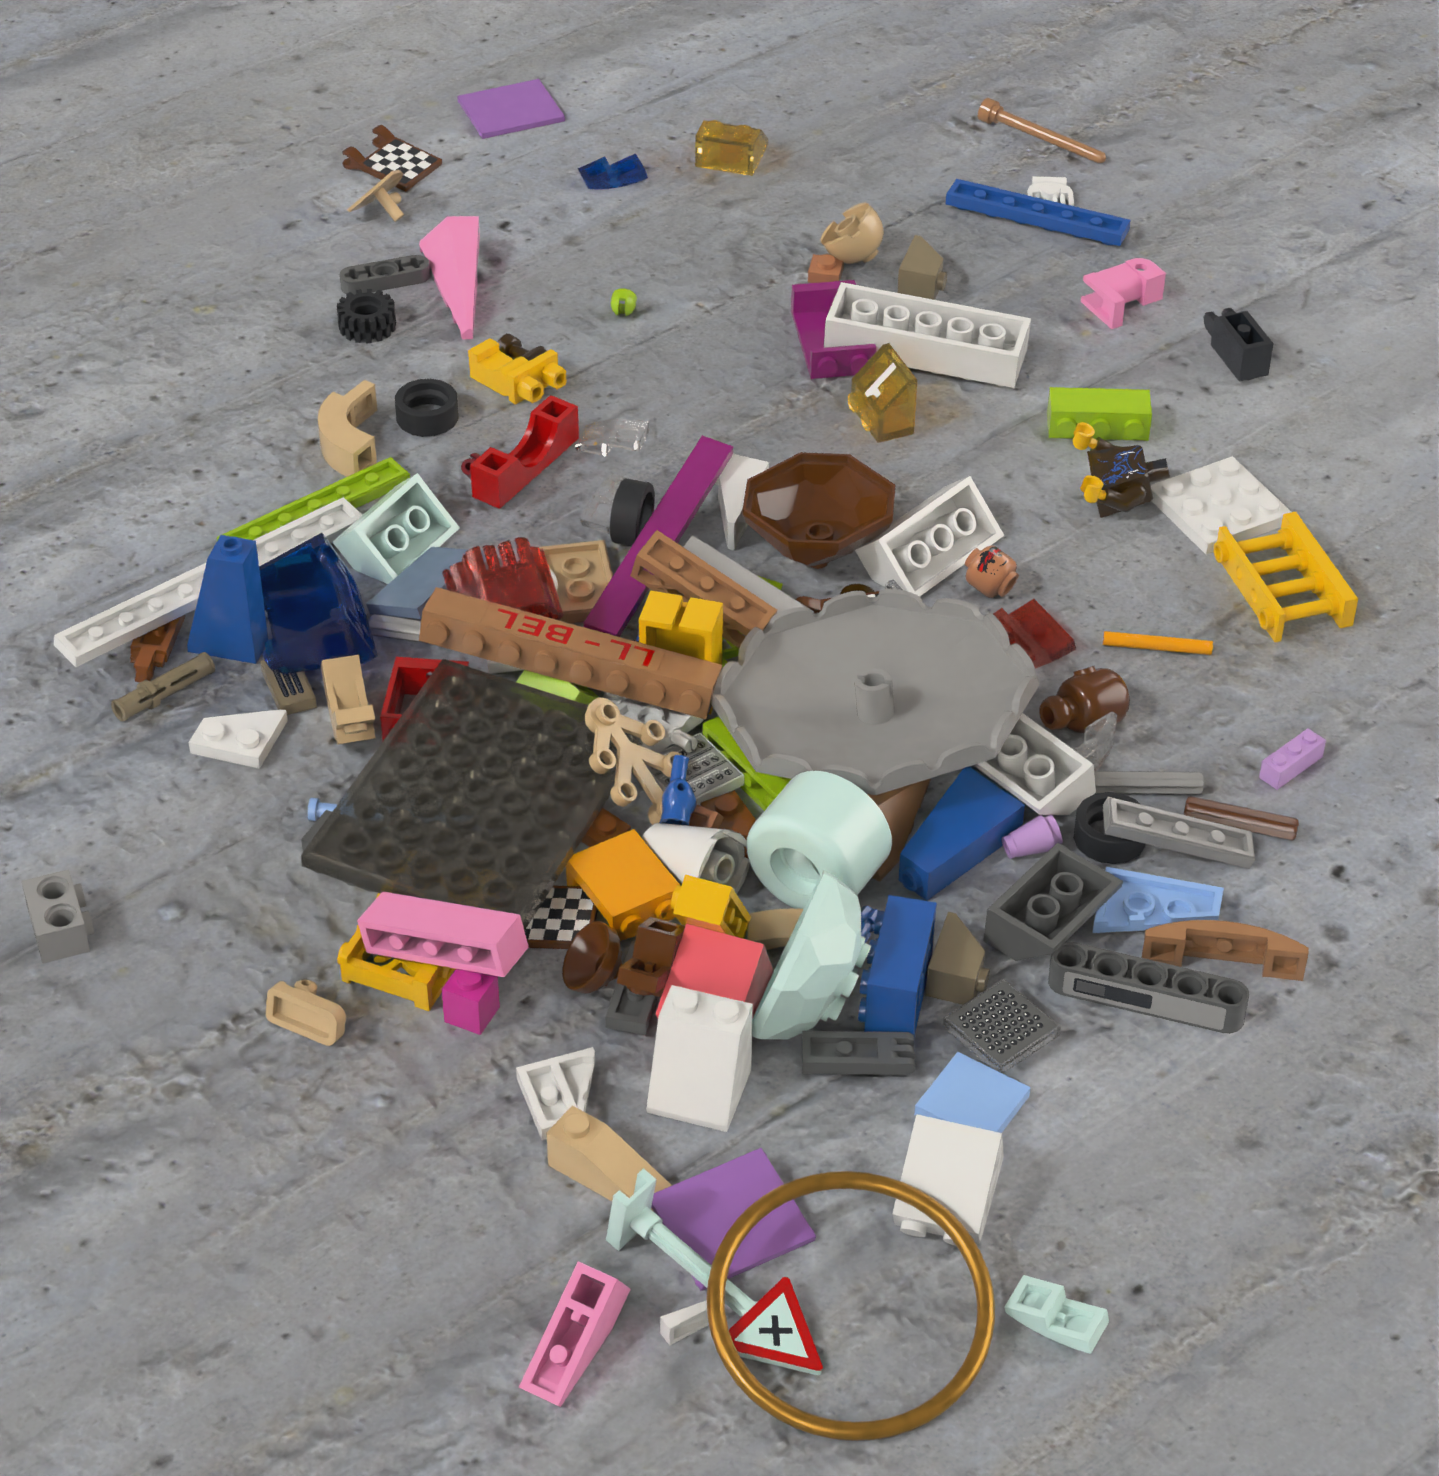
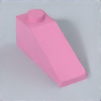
(574, 1333)

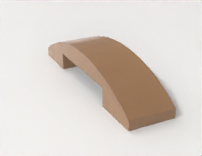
(1228, 942)

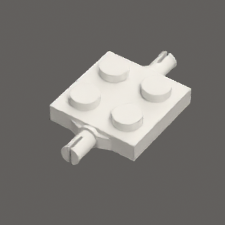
(674, 722)

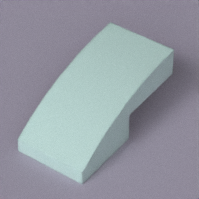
(1048, 1312)

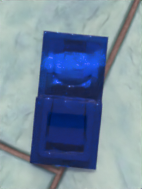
(602, 175)

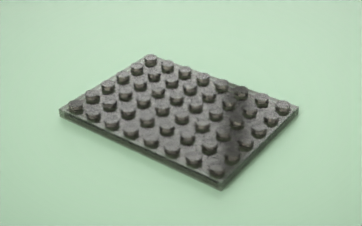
(469, 797)

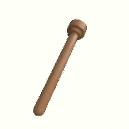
(991, 111)

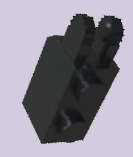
(1240, 343)

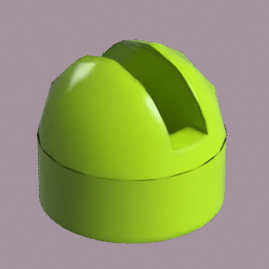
(623, 295)

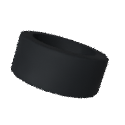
(426, 422)
(631, 510)
(1097, 845)

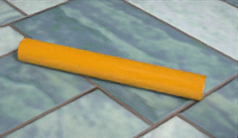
(1157, 643)

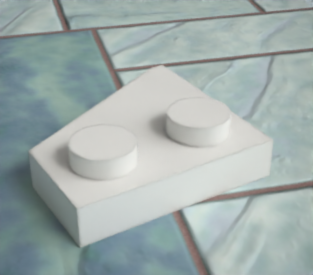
(239, 737)
(556, 1085)

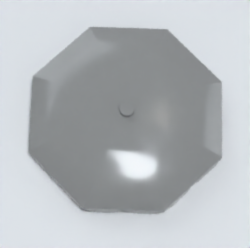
(875, 690)

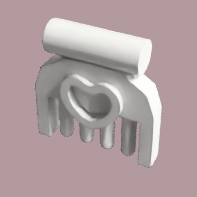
(1051, 189)

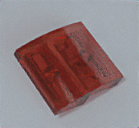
(1036, 633)

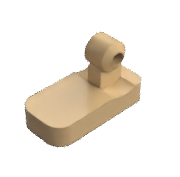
(305, 1012)

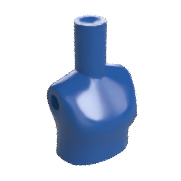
(678, 796)

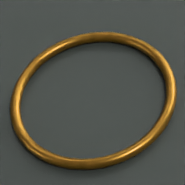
(828, 1427)

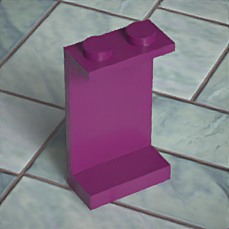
(809, 311)

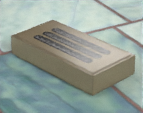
(289, 690)

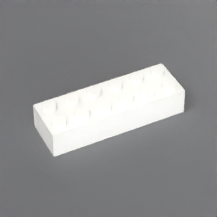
(931, 333)

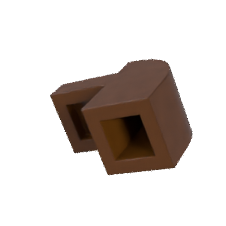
(652, 957)

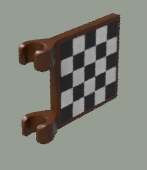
(392, 156)
(560, 918)

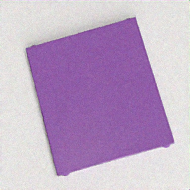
(510, 108)
(710, 1203)

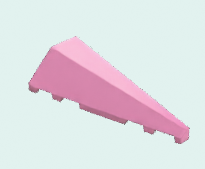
(454, 261)

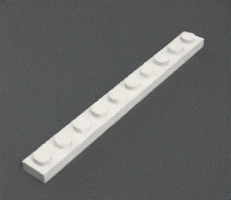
(181, 593)

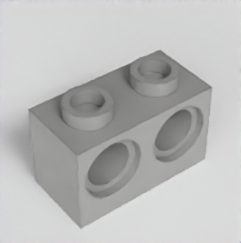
(57, 915)

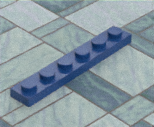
(1038, 212)

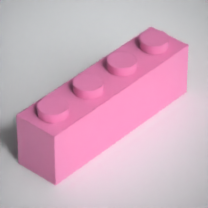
(443, 934)

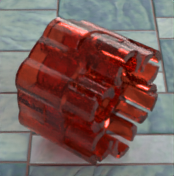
(516, 585)

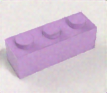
(1292, 759)

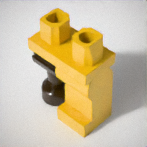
(515, 370)

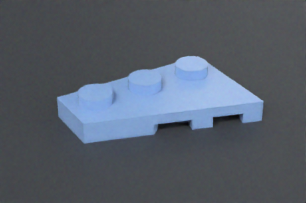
(1155, 901)

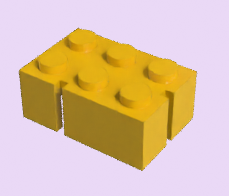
(683, 627)

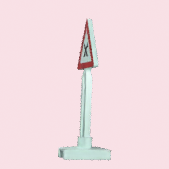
(768, 1328)

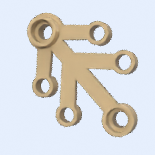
(608, 724)

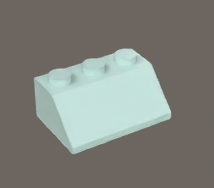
(396, 531)

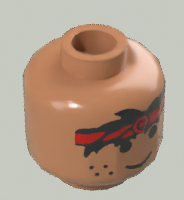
(991, 571)

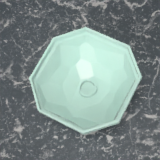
(814, 964)

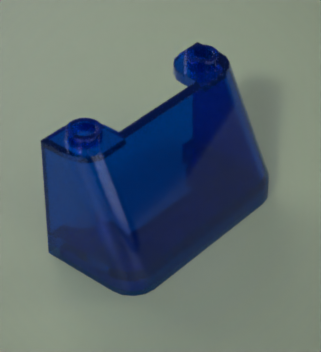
(313, 609)

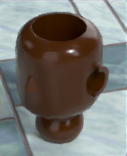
(1085, 700)

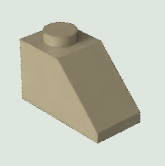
(921, 271)
(956, 964)

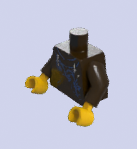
(1118, 473)

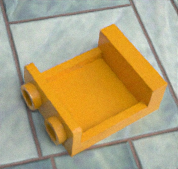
(624, 882)

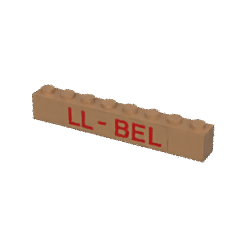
(569, 652)

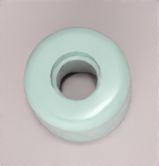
(817, 827)

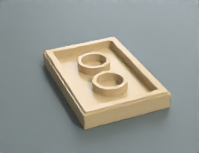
(581, 576)

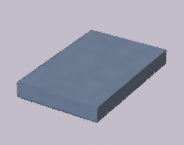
(413, 587)

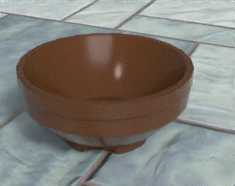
(592, 958)

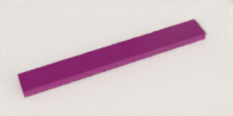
(672, 519)

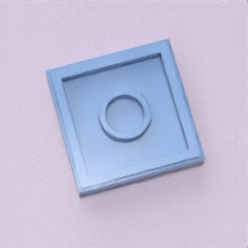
(973, 1095)

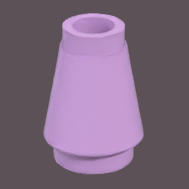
(1033, 837)

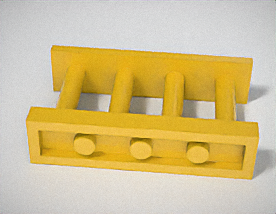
(1304, 556)

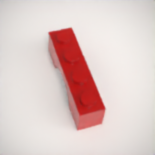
(550, 432)

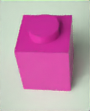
(470, 1000)

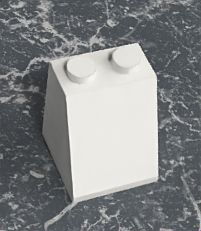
(700, 1058)
(954, 1167)

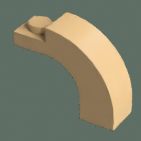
(341, 443)
(346, 700)

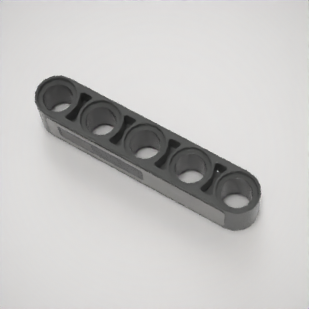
(1148, 987)

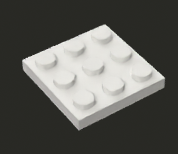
(1218, 497)

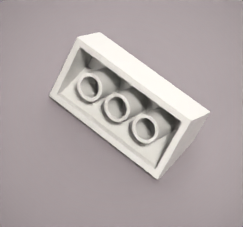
(932, 539)
(1041, 770)

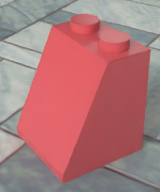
(719, 966)

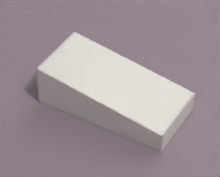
(683, 1322)

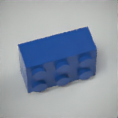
(899, 966)

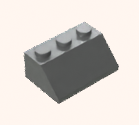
(1048, 904)

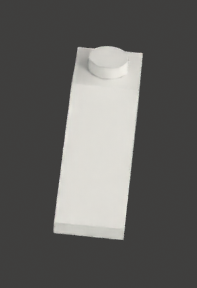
(732, 492)

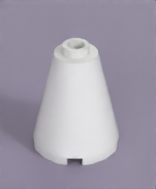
(700, 853)

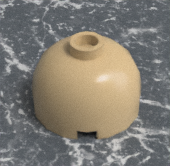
(856, 236)

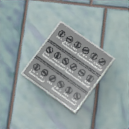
(707, 772)

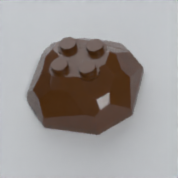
(819, 506)

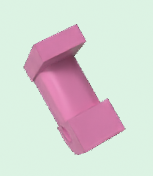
(1122, 285)

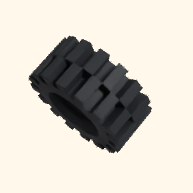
(366, 316)

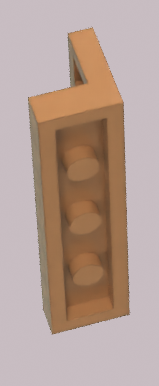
(683, 571)

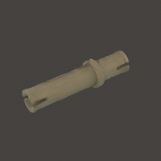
(152, 692)

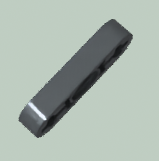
(402, 271)

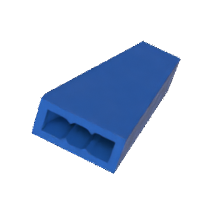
(230, 604)
(958, 833)

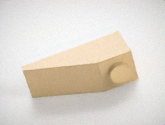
(596, 1155)

